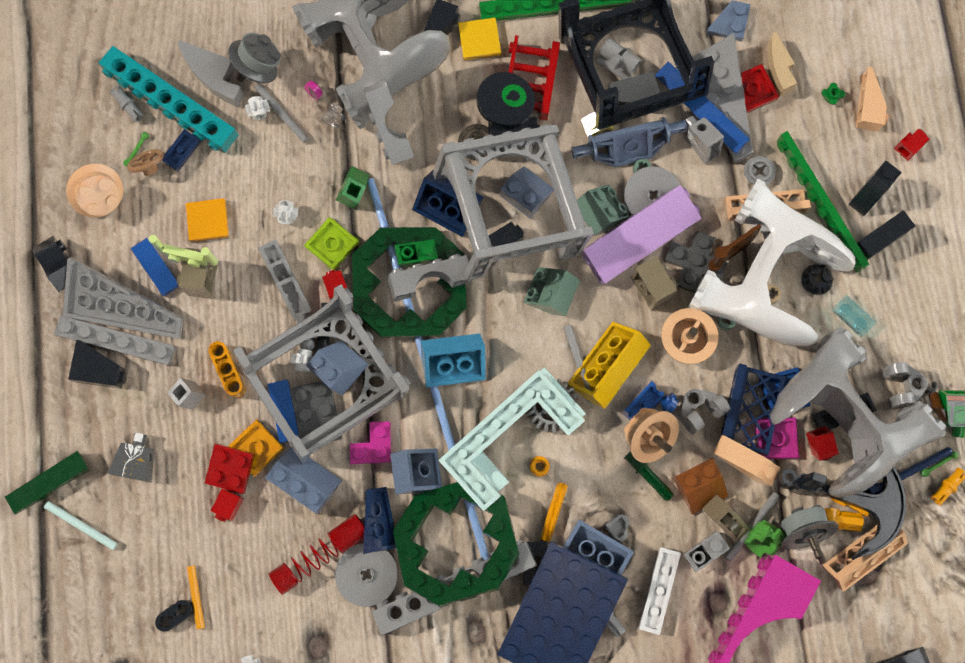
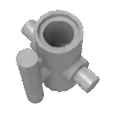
(619, 59)

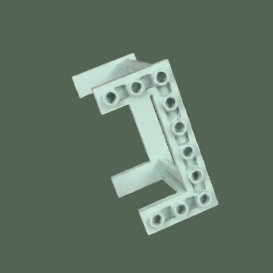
(469, 462)

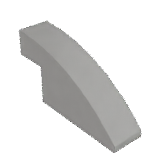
(213, 72)

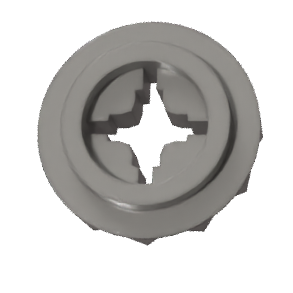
(759, 162)

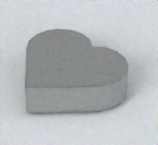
(617, 527)

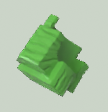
(764, 539)

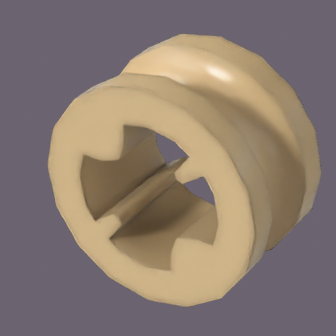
(777, 291)

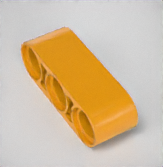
(220, 363)

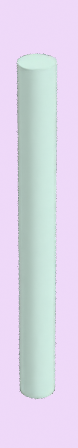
(80, 525)

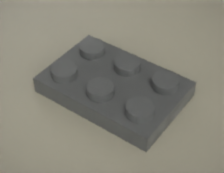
(313, 406)

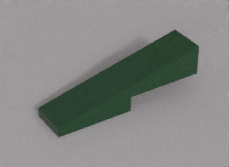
(47, 482)

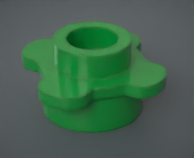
(827, 94)

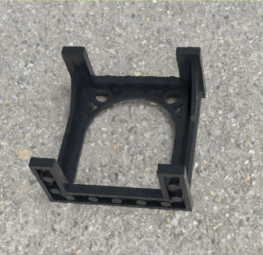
(694, 74)

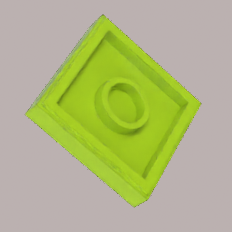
(331, 244)

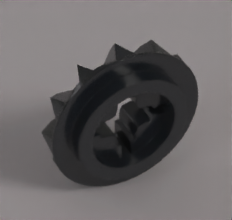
(808, 280)

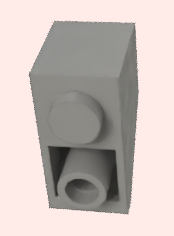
(706, 551)

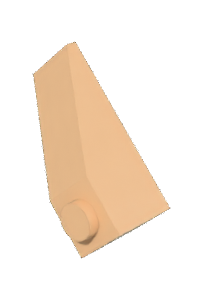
(872, 105)
(747, 461)

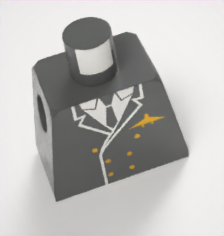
(134, 460)

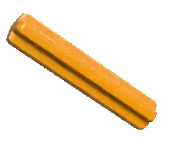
(553, 511)

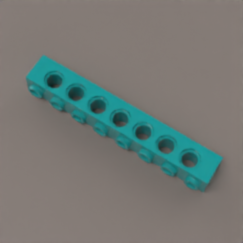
(116, 60)

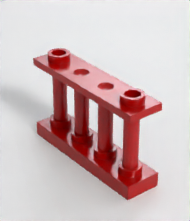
(547, 71)

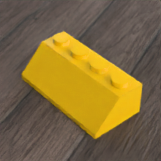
(610, 363)

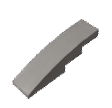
(284, 279)

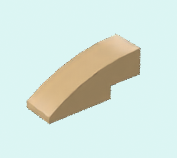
(780, 66)

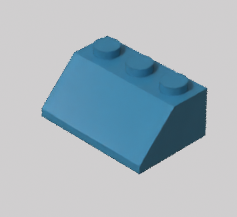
(453, 360)

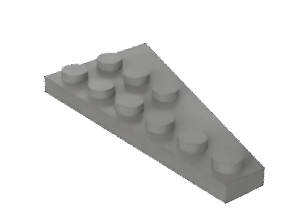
(727, 88)

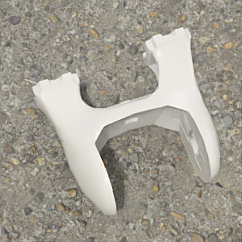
(783, 233)

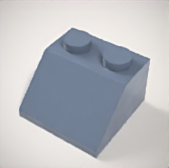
(526, 191)
(337, 366)
(415, 470)

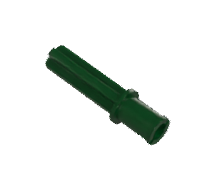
(650, 477)

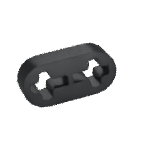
(177, 619)

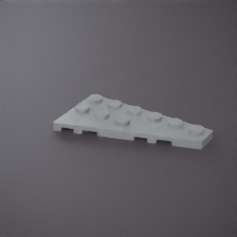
(104, 301)

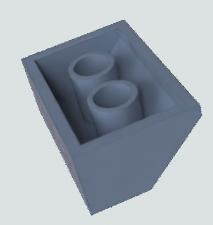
(304, 481)
(598, 547)

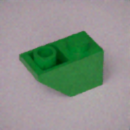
(352, 187)
(415, 253)

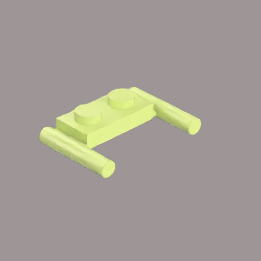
(176, 254)

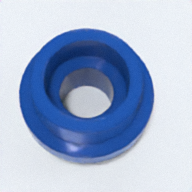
(669, 402)

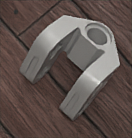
(911, 394)
(691, 420)

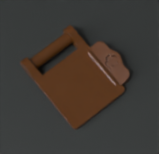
(725, 253)

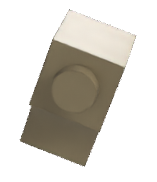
(726, 518)

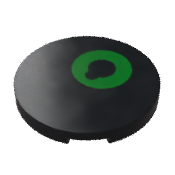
(505, 99)

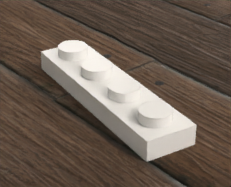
(659, 590)

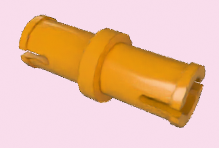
(948, 486)

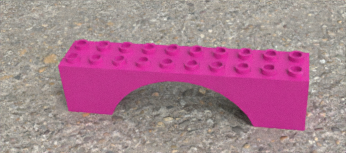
(773, 594)

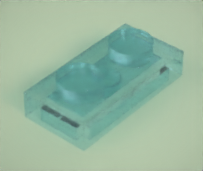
(853, 316)

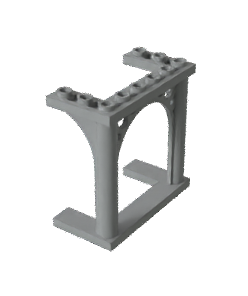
(537, 144)
(337, 309)

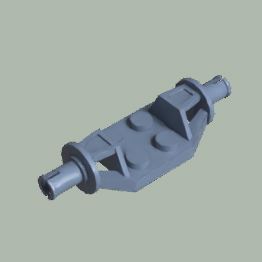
(630, 143)

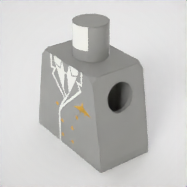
(704, 139)

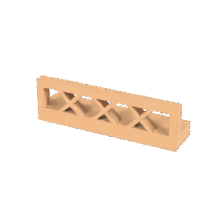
(800, 206)
(861, 566)

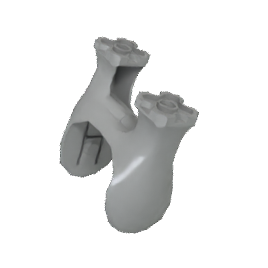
(398, 67)
(874, 443)

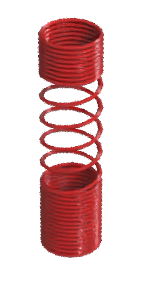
(343, 537)

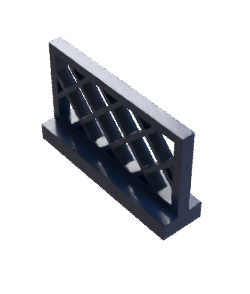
(736, 400)

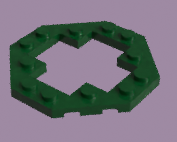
(365, 282)
(465, 585)

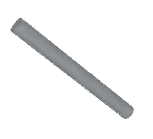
(280, 111)
(576, 353)
(758, 517)

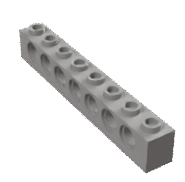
(384, 612)

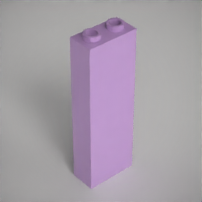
(641, 234)

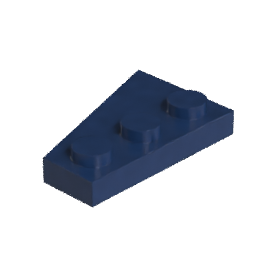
(378, 522)

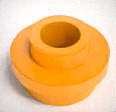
(546, 466)

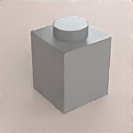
(186, 393)

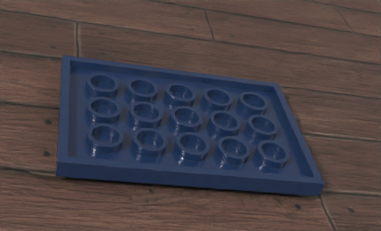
(563, 610)

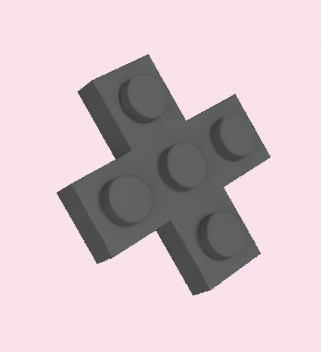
(693, 261)

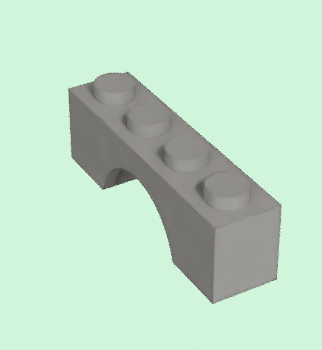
(380, 100)
(404, 282)

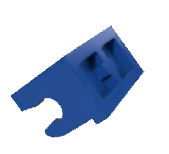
(648, 398)

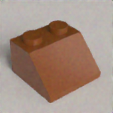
(701, 485)

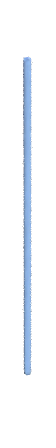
(434, 390)

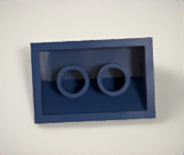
(439, 204)

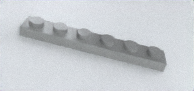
(115, 340)

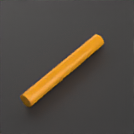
(195, 595)

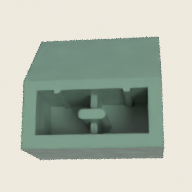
(602, 209)
(552, 290)

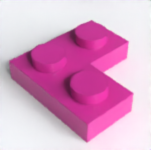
(378, 448)

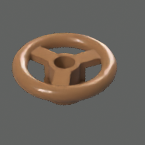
(145, 162)

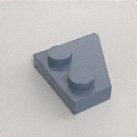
(731, 20)

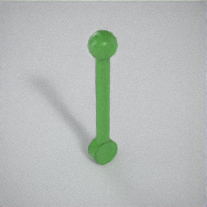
(144, 135)
(925, 472)

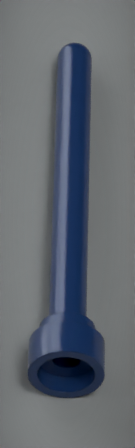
(877, 488)

